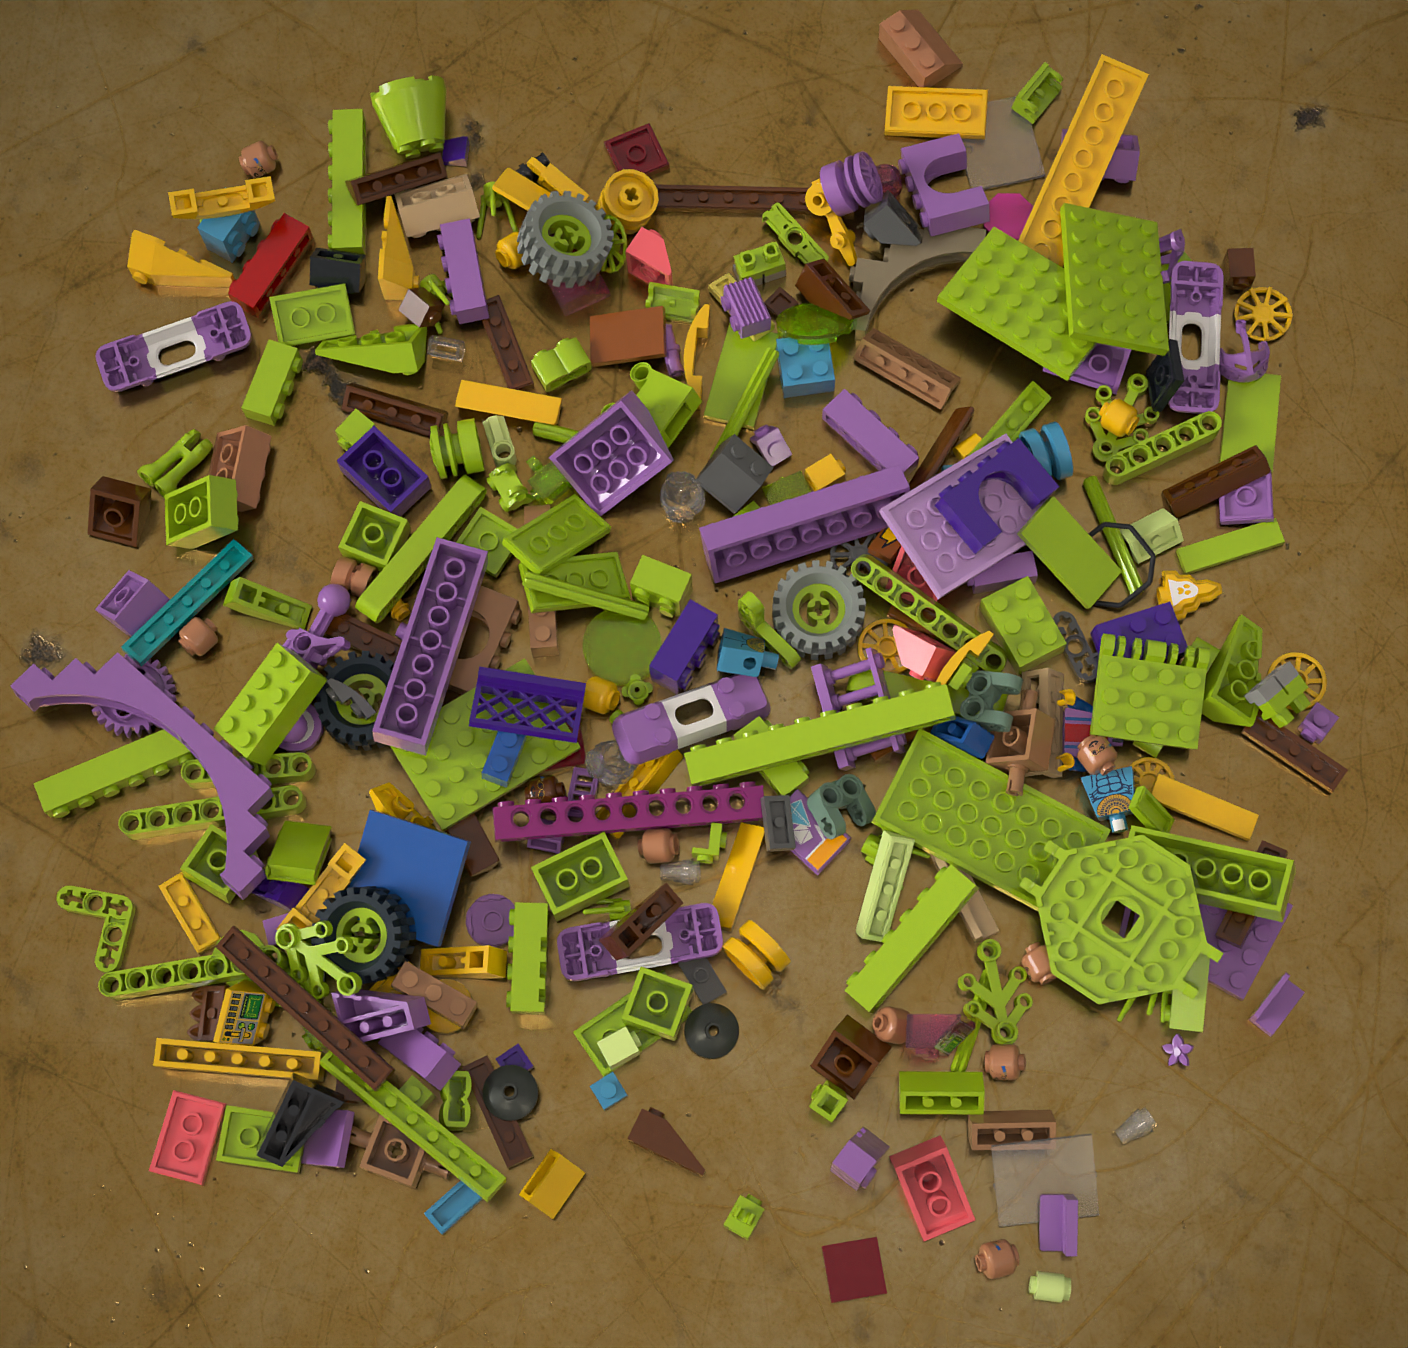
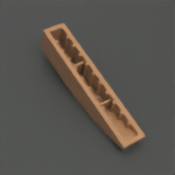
(542, 625)

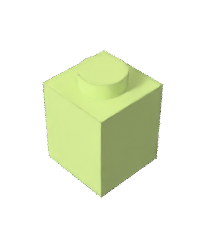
(619, 1047)

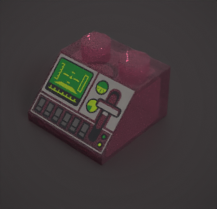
(936, 1033)

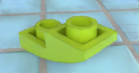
(963, 674)

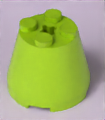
(412, 114)

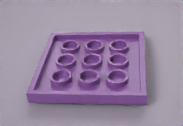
(1238, 966)

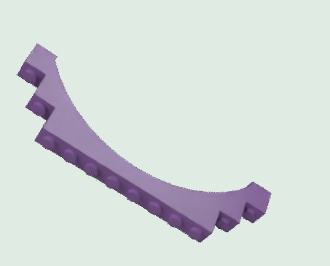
(126, 689)

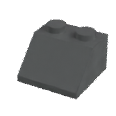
(891, 222)
(734, 473)

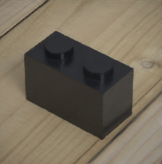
(337, 267)

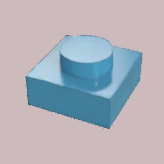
(608, 1091)

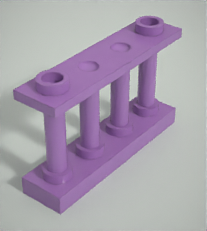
(824, 681)

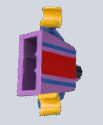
(1076, 729)

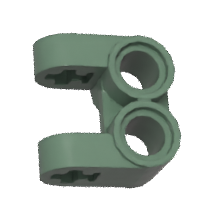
(983, 700)
(836, 795)

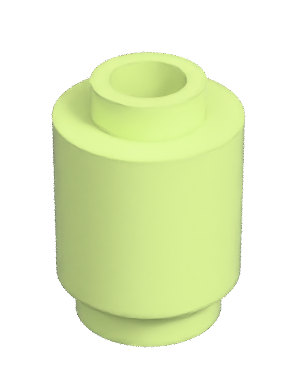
(1050, 1286)

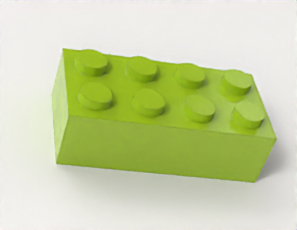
(270, 704)

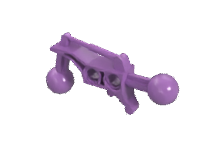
(333, 602)

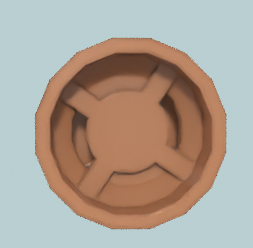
(353, 576)

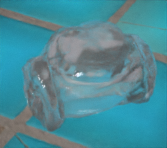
(682, 497)
(608, 764)

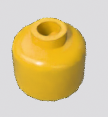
(507, 251)
(1119, 417)
(601, 695)

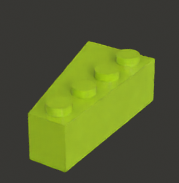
(529, 958)

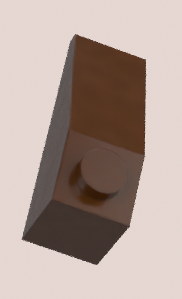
(827, 290)
(641, 922)
(660, 1138)

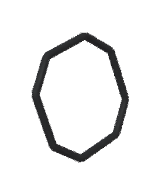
(1151, 566)

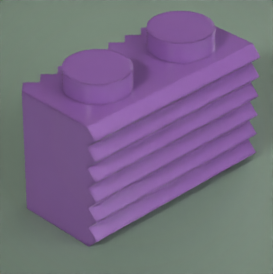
(746, 308)

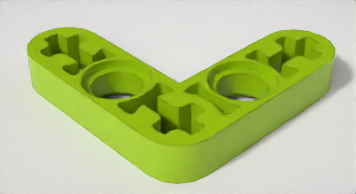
(752, 616)
(112, 920)

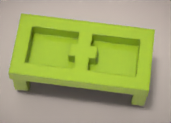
(1038, 93)
(679, 302)

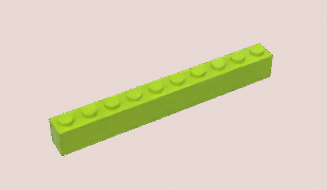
(820, 735)

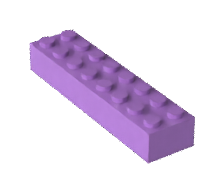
(801, 524)
(430, 646)

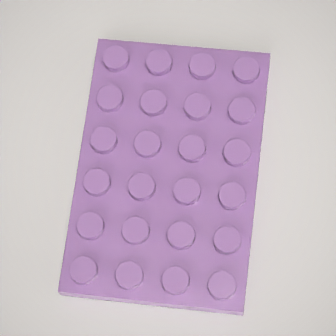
(934, 544)

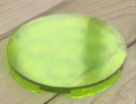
(812, 324)
(620, 646)

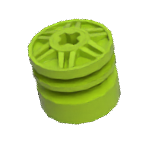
(456, 448)

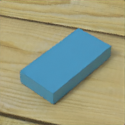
(452, 1207)

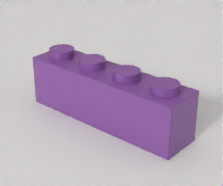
(464, 271)
(868, 435)

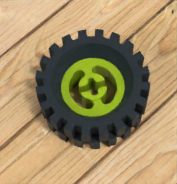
(356, 673)
(370, 906)

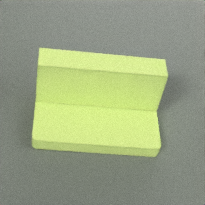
(1158, 530)

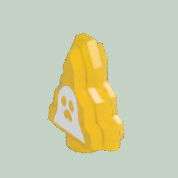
(1186, 592)

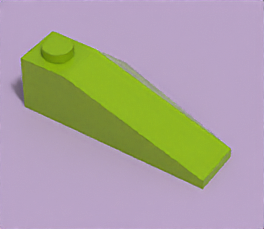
(391, 352)
(1234, 675)

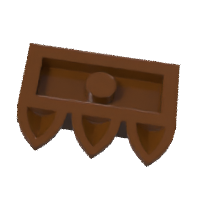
(207, 1013)

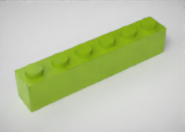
(348, 162)
(110, 773)
(911, 939)

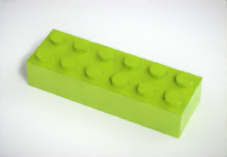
(1230, 875)

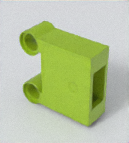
(667, 400)

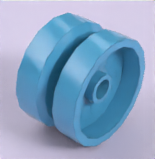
(1050, 449)

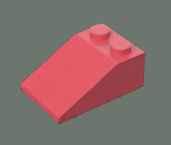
(932, 1188)

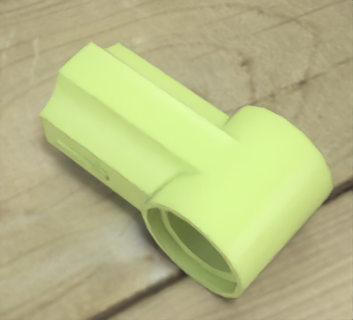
(499, 440)

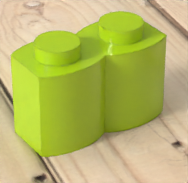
(561, 364)
(455, 1109)

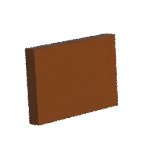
(628, 336)

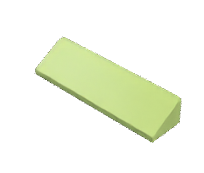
(884, 886)

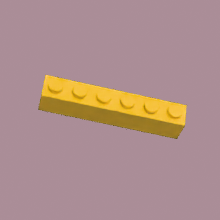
(238, 1059)

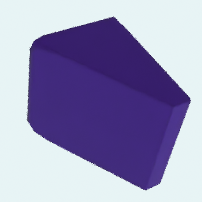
(456, 151)

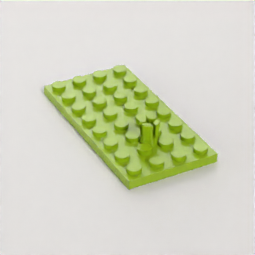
(966, 818)

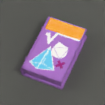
(811, 844)

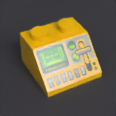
(244, 1015)

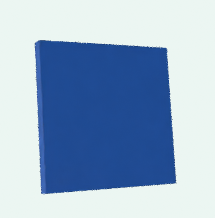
(417, 866)

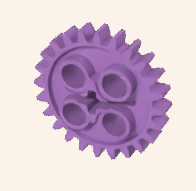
(131, 722)

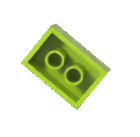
(201, 512)
(1022, 625)
(580, 876)

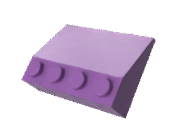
(613, 454)

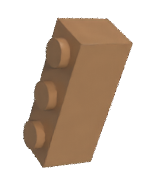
(438, 995)
(1009, 1127)

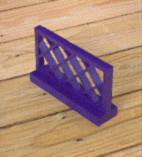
(529, 689)

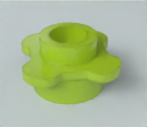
(644, 689)

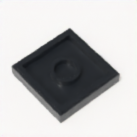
(1165, 377)

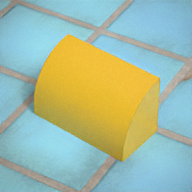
(552, 1183)

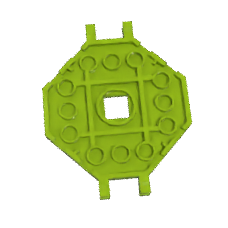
(1158, 945)

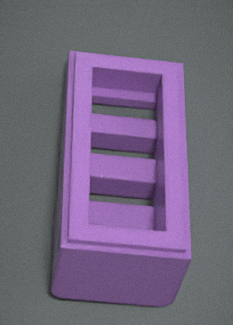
(576, 815)

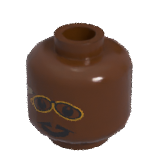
(545, 789)

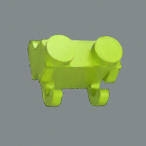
(509, 487)

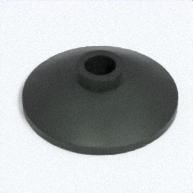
(698, 1025)
(520, 1102)

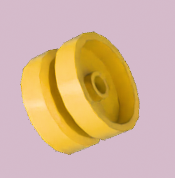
(630, 198)
(756, 954)

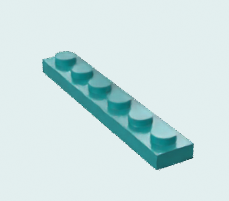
(187, 603)

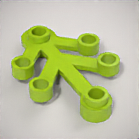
(1110, 439)
(315, 958)
(996, 997)

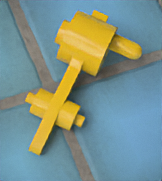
(841, 236)

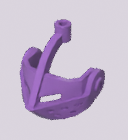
(1176, 242)
(1246, 358)

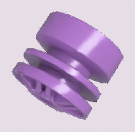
(851, 183)

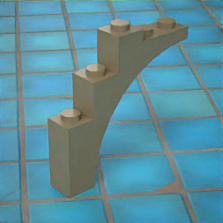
(876, 279)

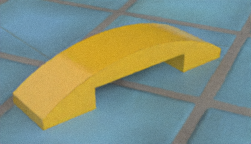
(222, 202)
(698, 329)
(973, 647)
(334, 878)

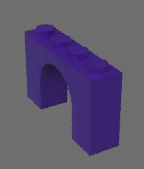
(1012, 465)

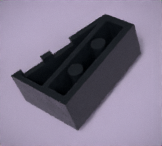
(297, 1116)

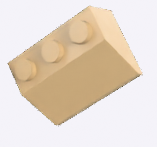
(435, 204)

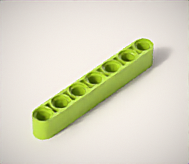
(416, 552)
(922, 601)
(199, 811)
(180, 975)

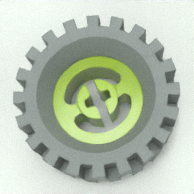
(575, 227)
(815, 585)

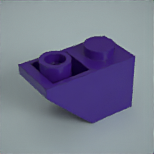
(281, 892)

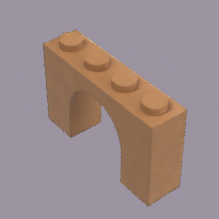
(499, 615)

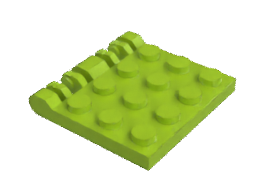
(1148, 697)

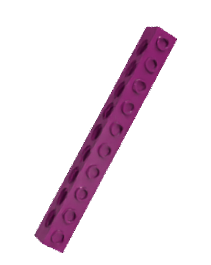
(506, 830)

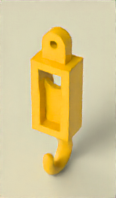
(555, 180)

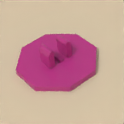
(1008, 213)

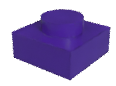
(515, 1056)

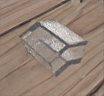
(438, 340)

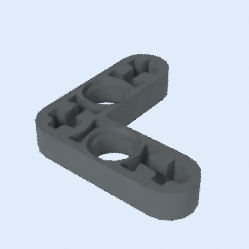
(1090, 661)

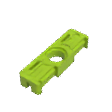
(783, 225)

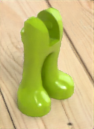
(152, 472)

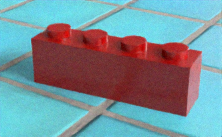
(270, 264)

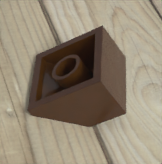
(118, 510)
(850, 1056)

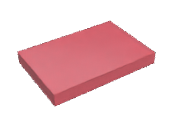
(188, 1137)

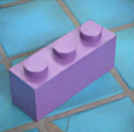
(423, 1055)

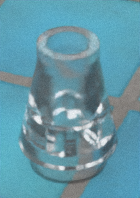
(682, 871)
(1136, 1126)

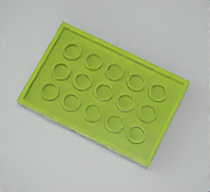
(1113, 279)
(1018, 301)
(452, 769)

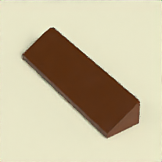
(396, 178)
(393, 409)
(943, 446)
(1216, 481)
(481, 854)

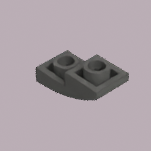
(340, 692)

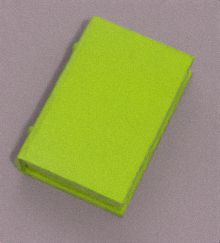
(299, 852)

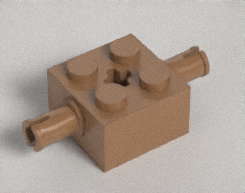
(1025, 746)
(381, 1161)

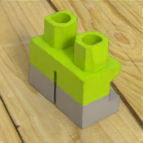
(760, 263)
(1277, 691)

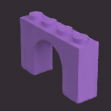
(940, 210)
(1005, 573)

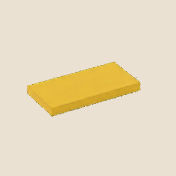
(936, 112)

